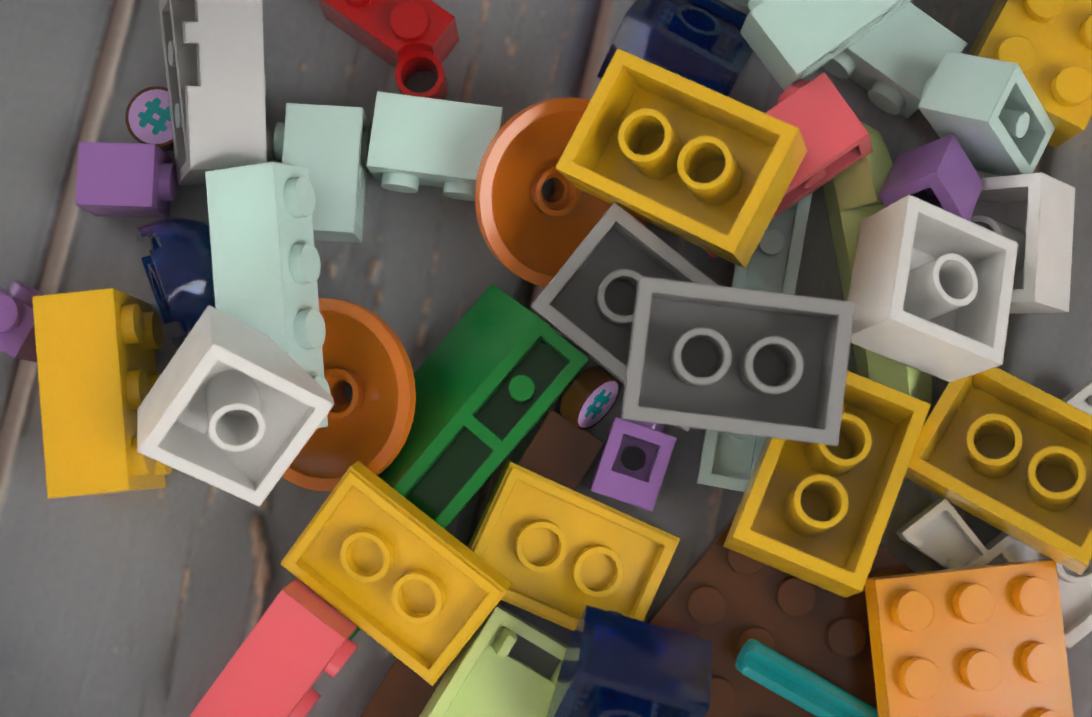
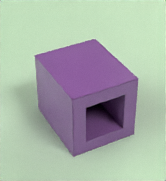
(936, 174)
(125, 180)

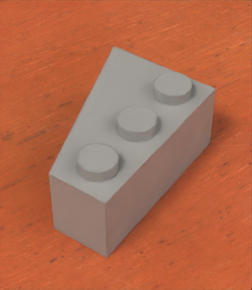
(215, 85)

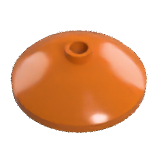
(517, 223)
(378, 419)

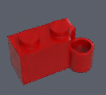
(402, 33)

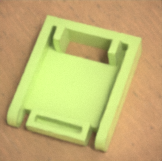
(489, 680)

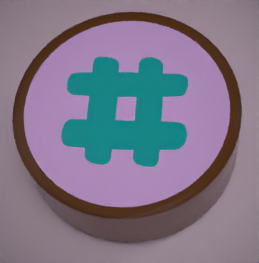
(150, 118)
(589, 397)

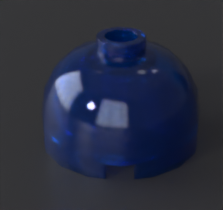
(179, 270)

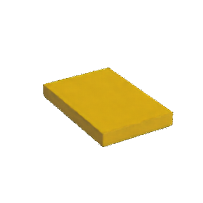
(569, 549)
(395, 572)

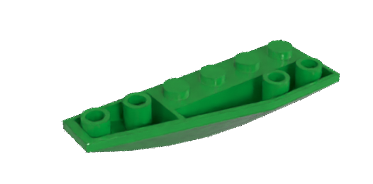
(478, 403)

